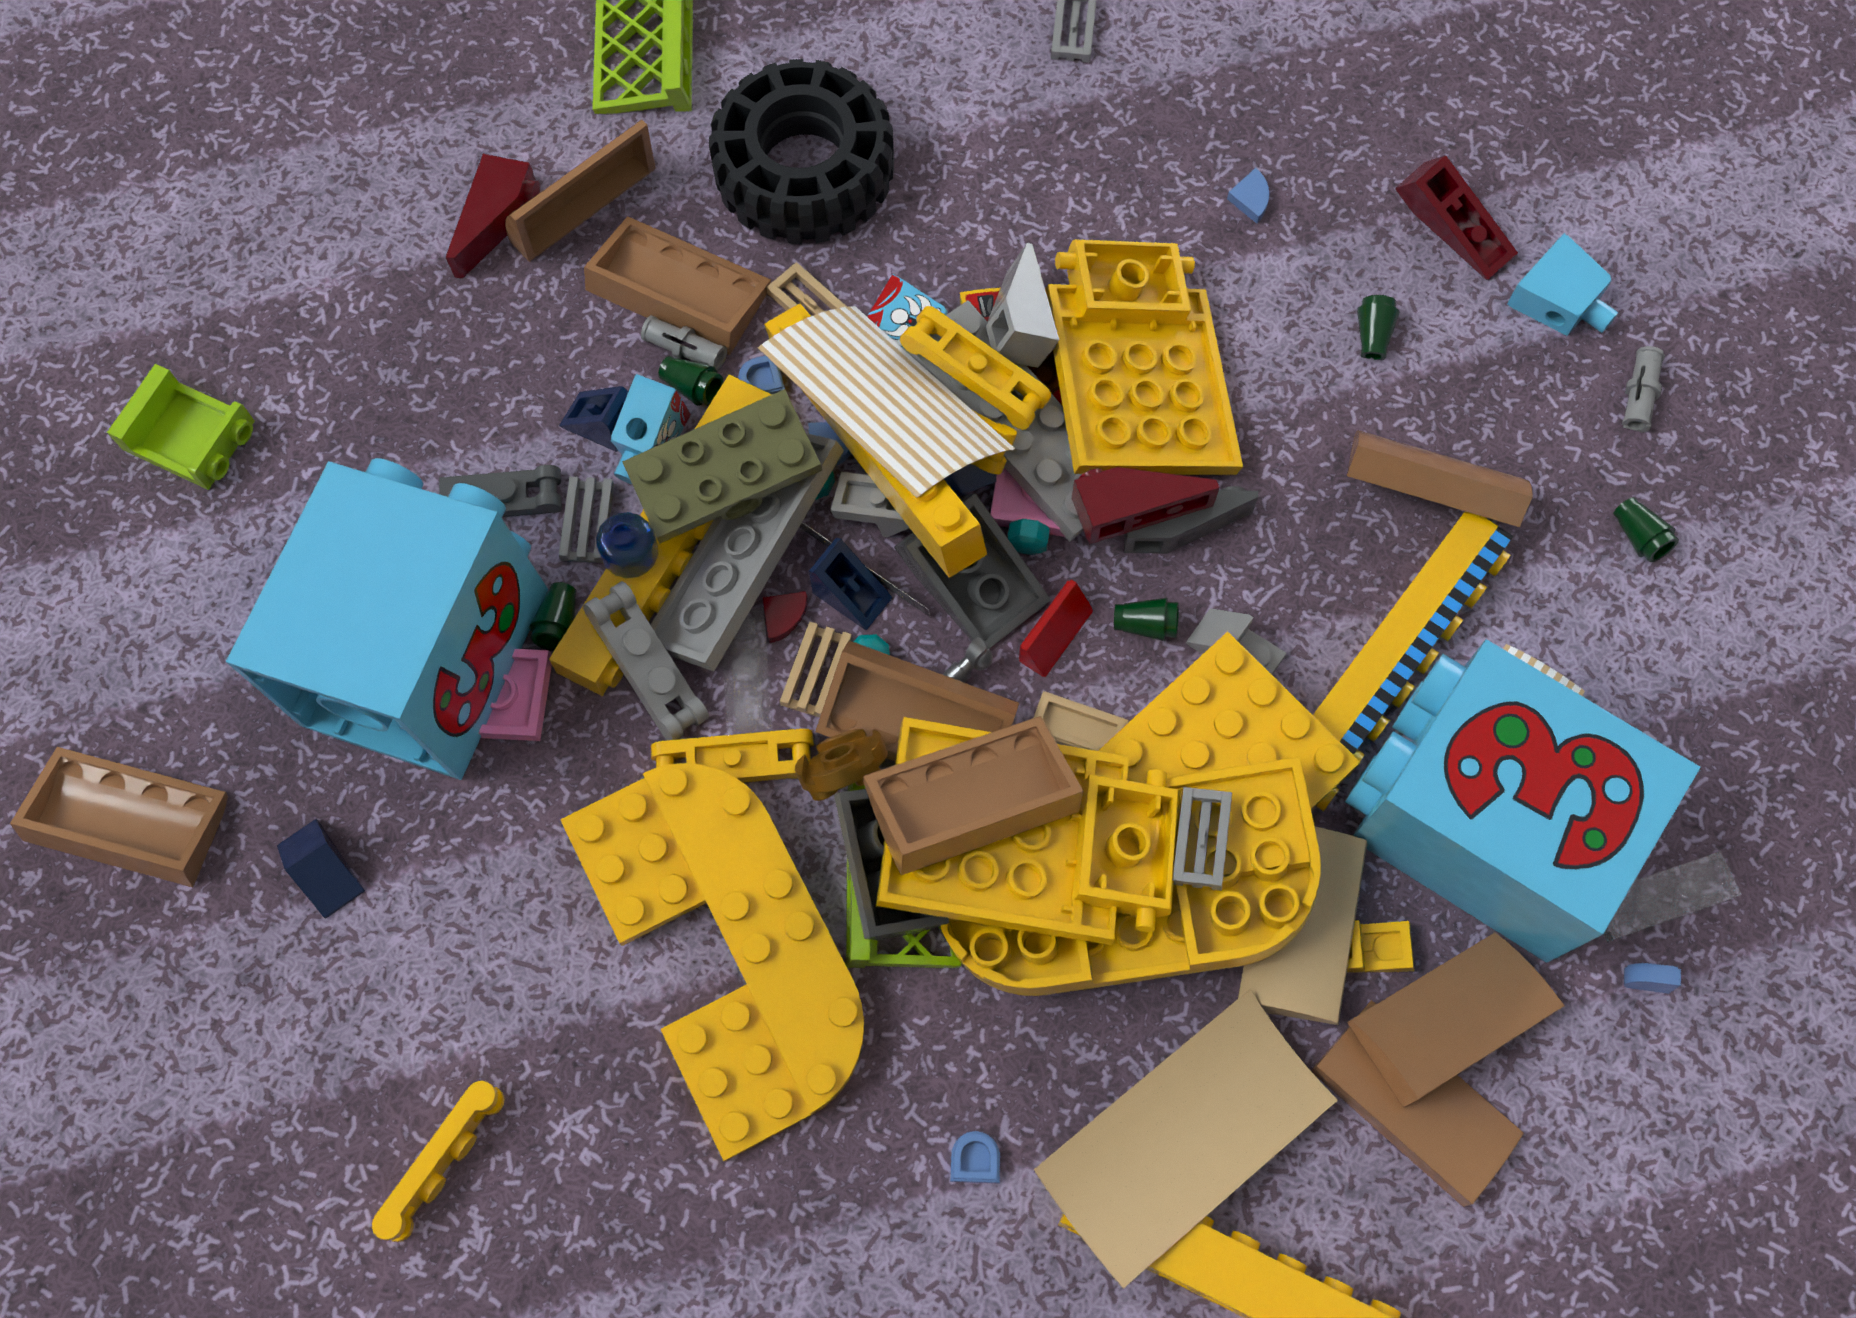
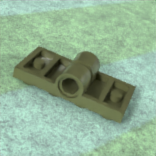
(722, 467)

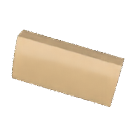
(1311, 970)

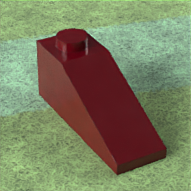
(495, 193)
(1456, 215)
(1133, 499)

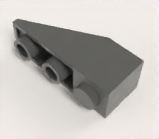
(1162, 538)

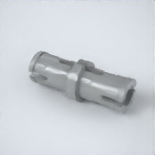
(660, 333)
(1643, 389)

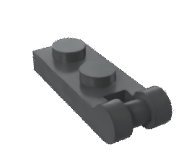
(513, 489)

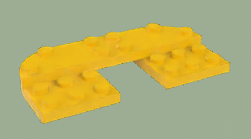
(1262, 905)
(798, 1022)

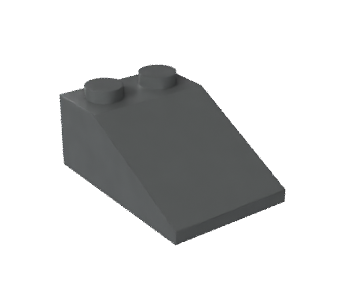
(989, 594)

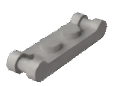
(645, 662)

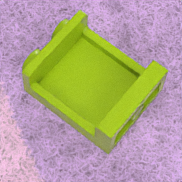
(181, 428)

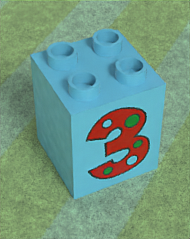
(392, 615)
(1518, 800)

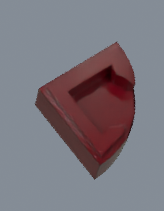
(784, 614)

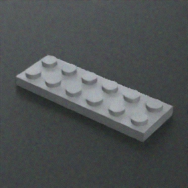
(1041, 451)
(734, 567)

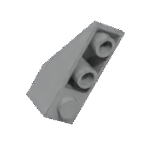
(1021, 317)

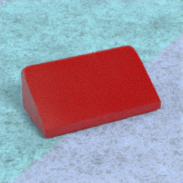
(1055, 629)

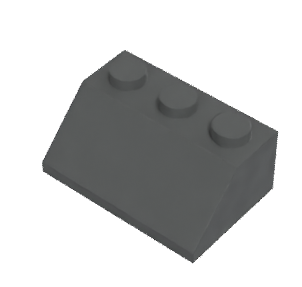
(864, 853)

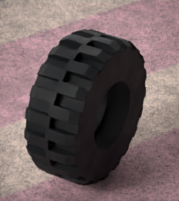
(812, 199)

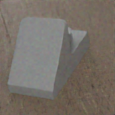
(861, 500)
(1218, 622)

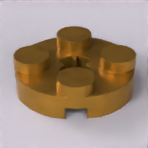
(841, 762)

